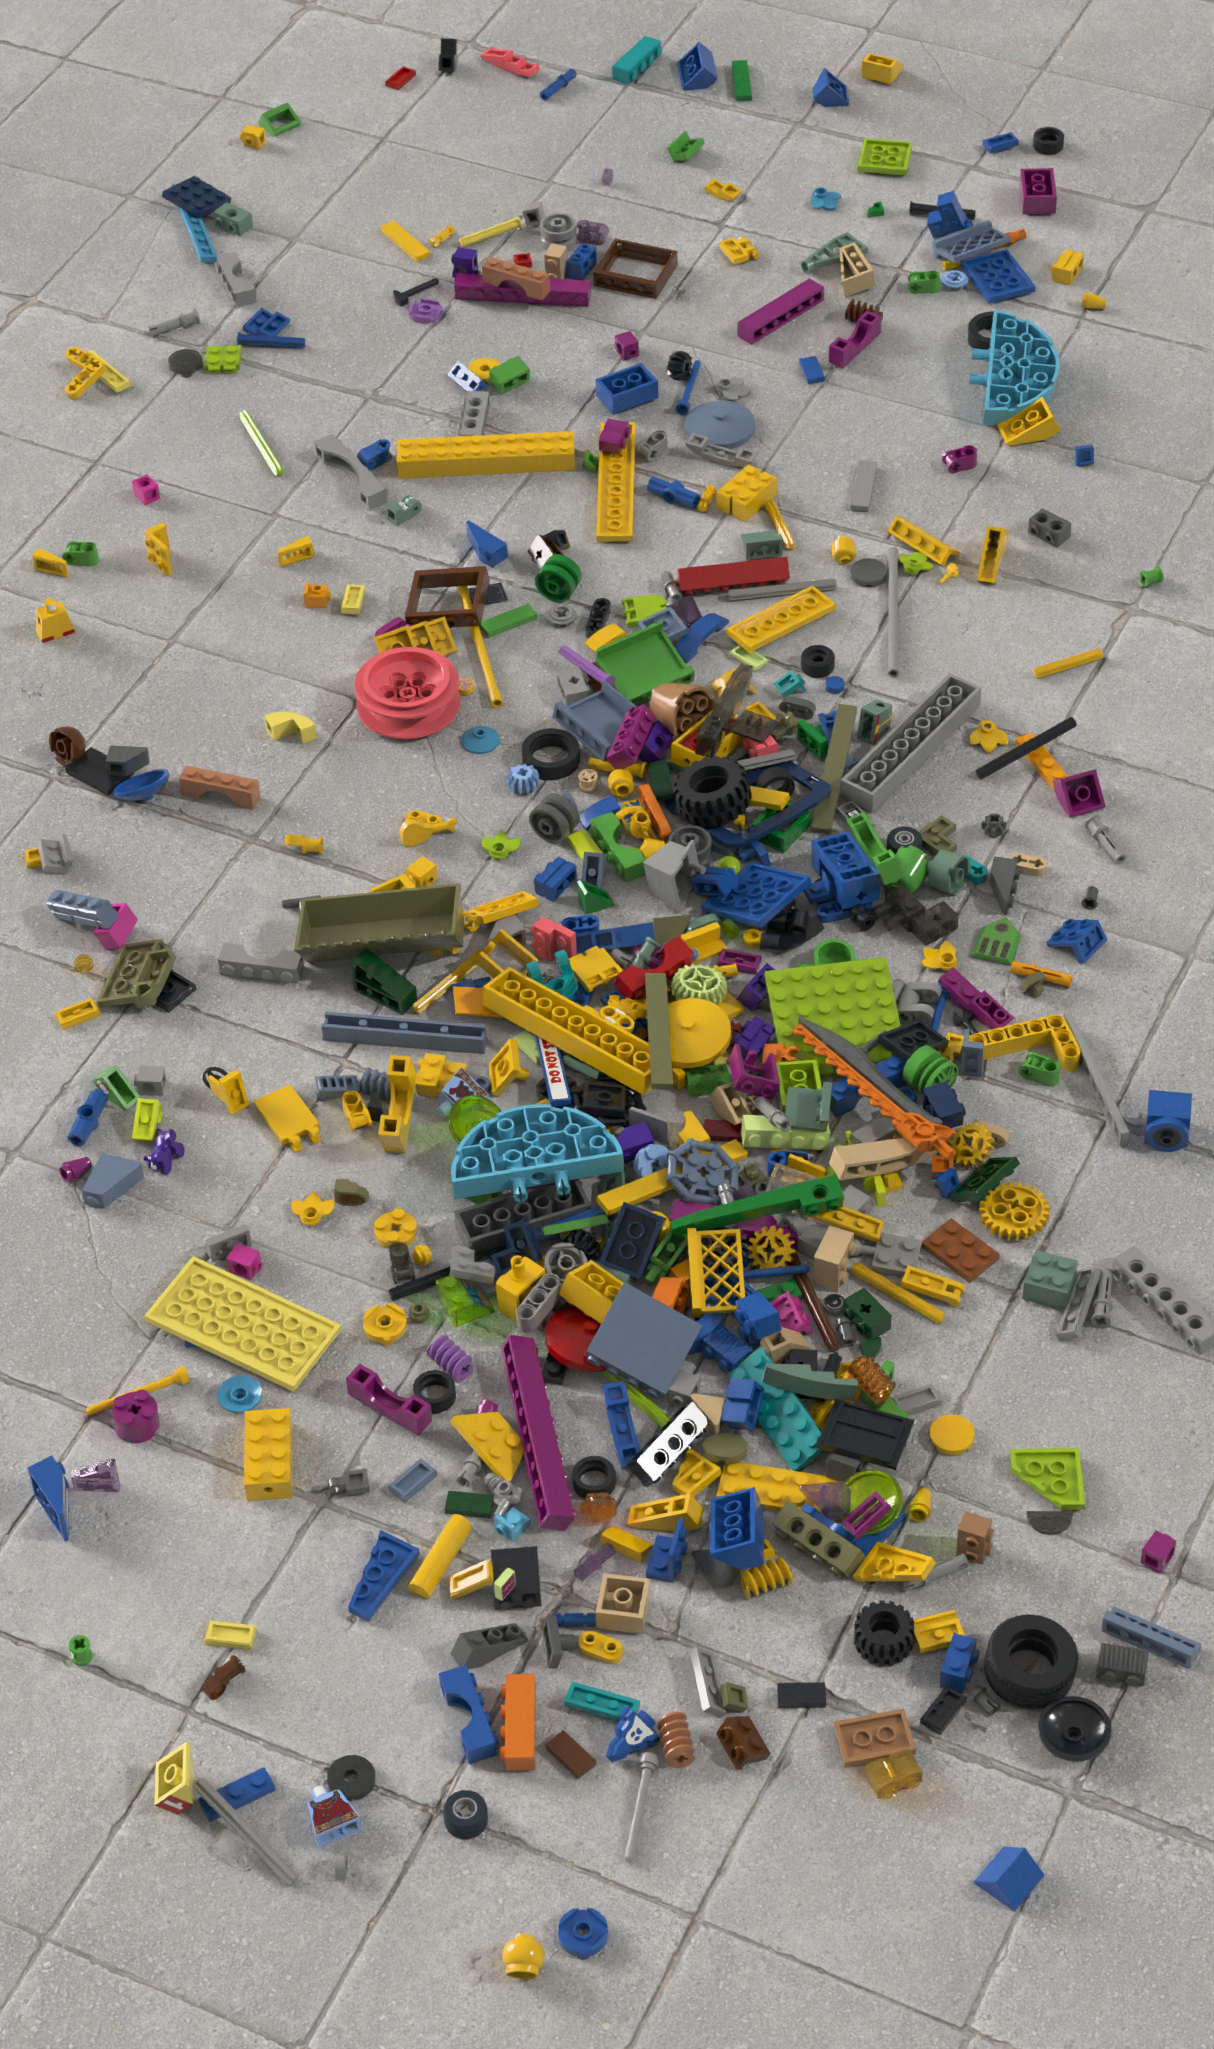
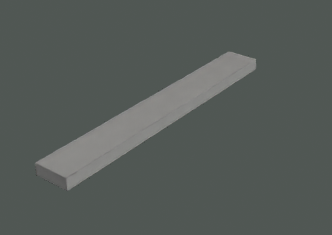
(1098, 1085)

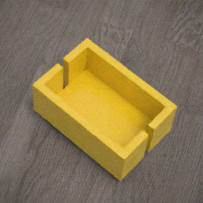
(746, 493)

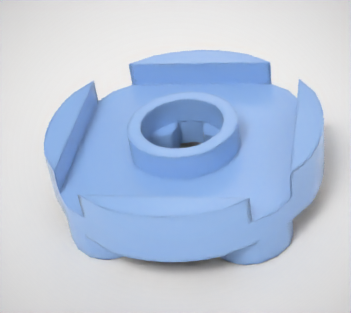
(646, 1156)

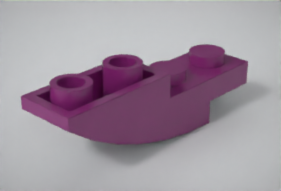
(981, 1004)

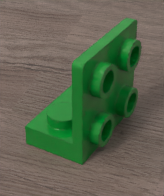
(812, 738)

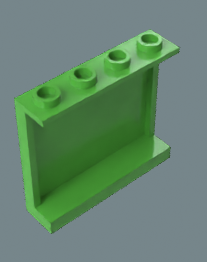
(642, 663)

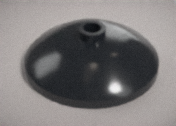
(1076, 1718)

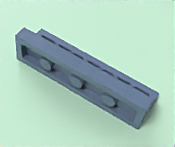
(1150, 1637)

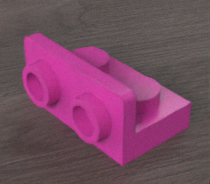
(791, 1314)

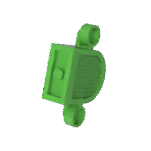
(832, 952)

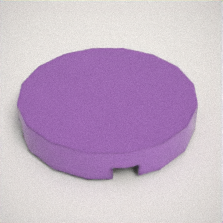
(425, 311)

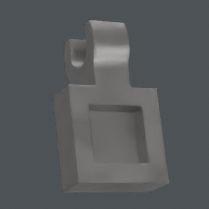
(353, 1482)

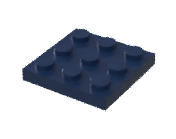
(196, 197)

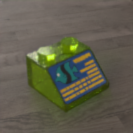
(462, 1300)

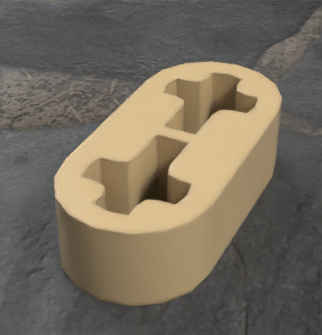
(1028, 864)
(999, 1133)

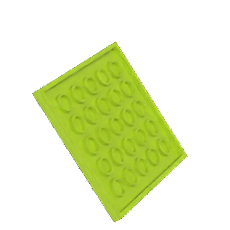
(843, 997)

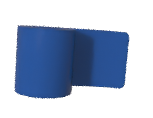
(781, 1157)

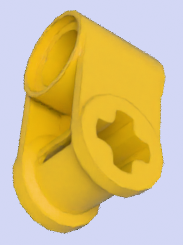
(355, 1110)

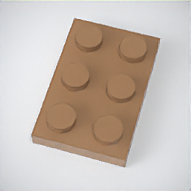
(873, 1737)

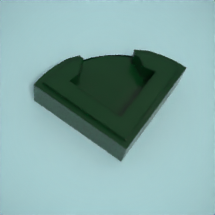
(870, 1347)

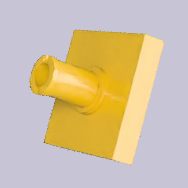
(506, 1068)

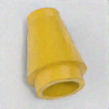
(1093, 301)
(920, 1505)

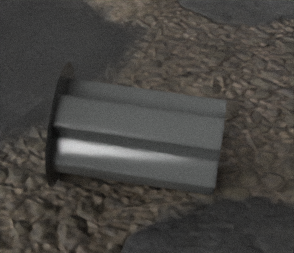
(1089, 901)

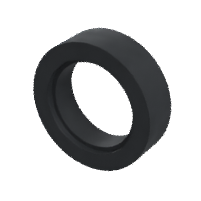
(976, 324)
(546, 738)

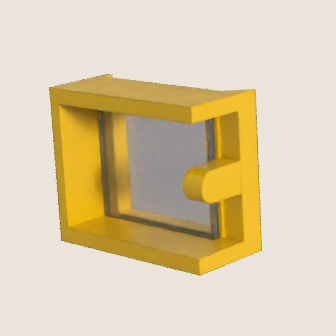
(504, 953)

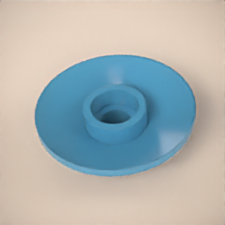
(480, 740)
(239, 1387)

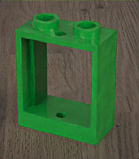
(783, 840)

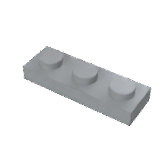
(707, 1681)

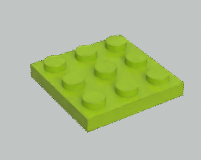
(885, 156)

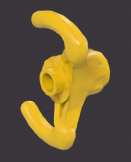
(639, 823)

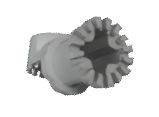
(793, 1220)

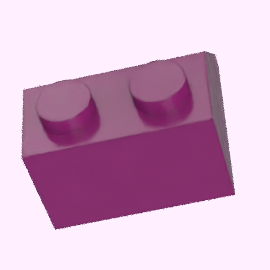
(1079, 793)

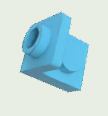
(511, 1524)

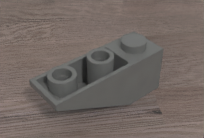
(1002, 881)
(486, 1645)

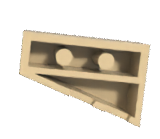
(855, 270)

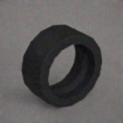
(1048, 133)
(774, 774)
(436, 1377)
(593, 1463)

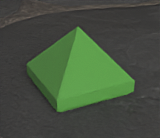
(590, 462)

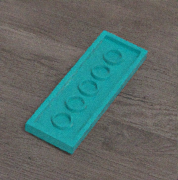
(782, 1415)

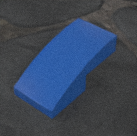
(600, 808)

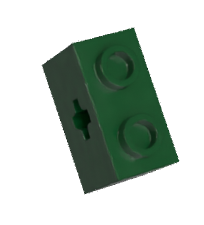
(866, 1314)

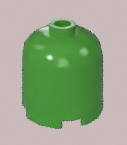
(913, 868)

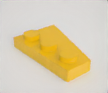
(893, 1564)

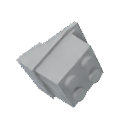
(670, 873)

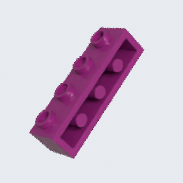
(630, 737)

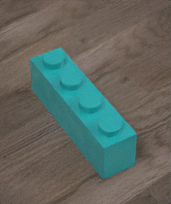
(636, 60)

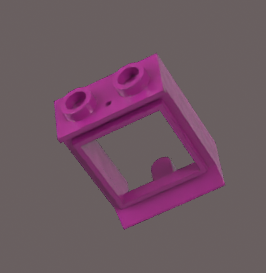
(753, 1084)

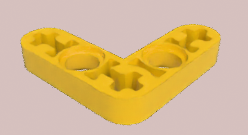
(77, 387)

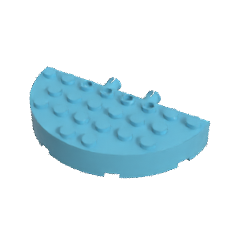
(1020, 367)
(533, 1149)

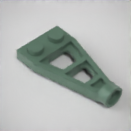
(815, 261)

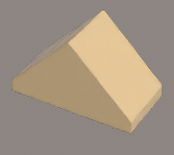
(712, 1410)

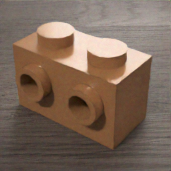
(975, 1537)

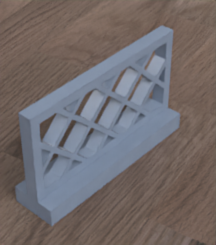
(969, 242)

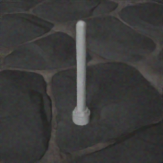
(648, 1764)

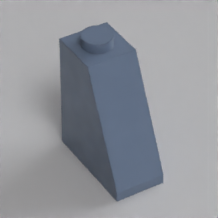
(110, 1180)

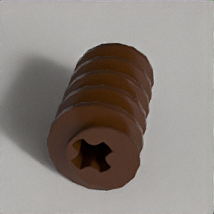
(854, 312)

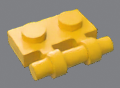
(738, 250)

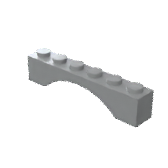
(334, 453)

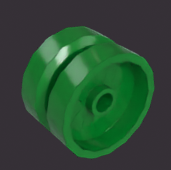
(558, 578)

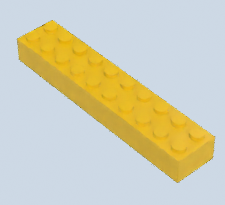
(485, 454)
(570, 1028)

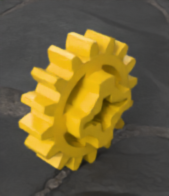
(981, 1144)
(771, 1240)

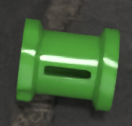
(1151, 576)
(80, 1649)

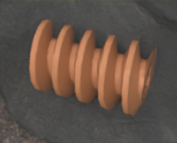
(676, 1739)

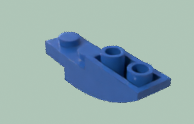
(614, 937)

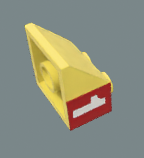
(175, 1780)

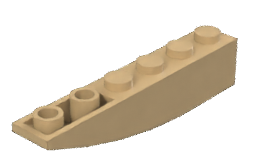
(875, 1158)

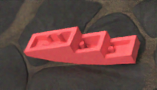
(507, 61)

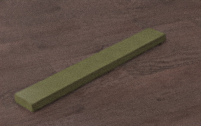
(835, 766)
(658, 1031)

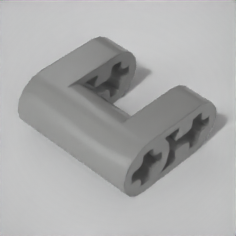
(917, 992)

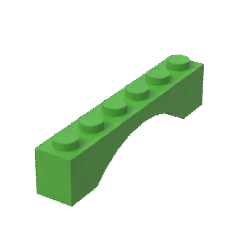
(869, 842)

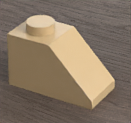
(729, 1103)

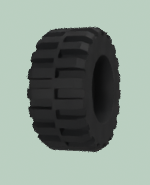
(715, 774)

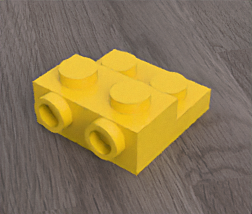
(435, 1074)

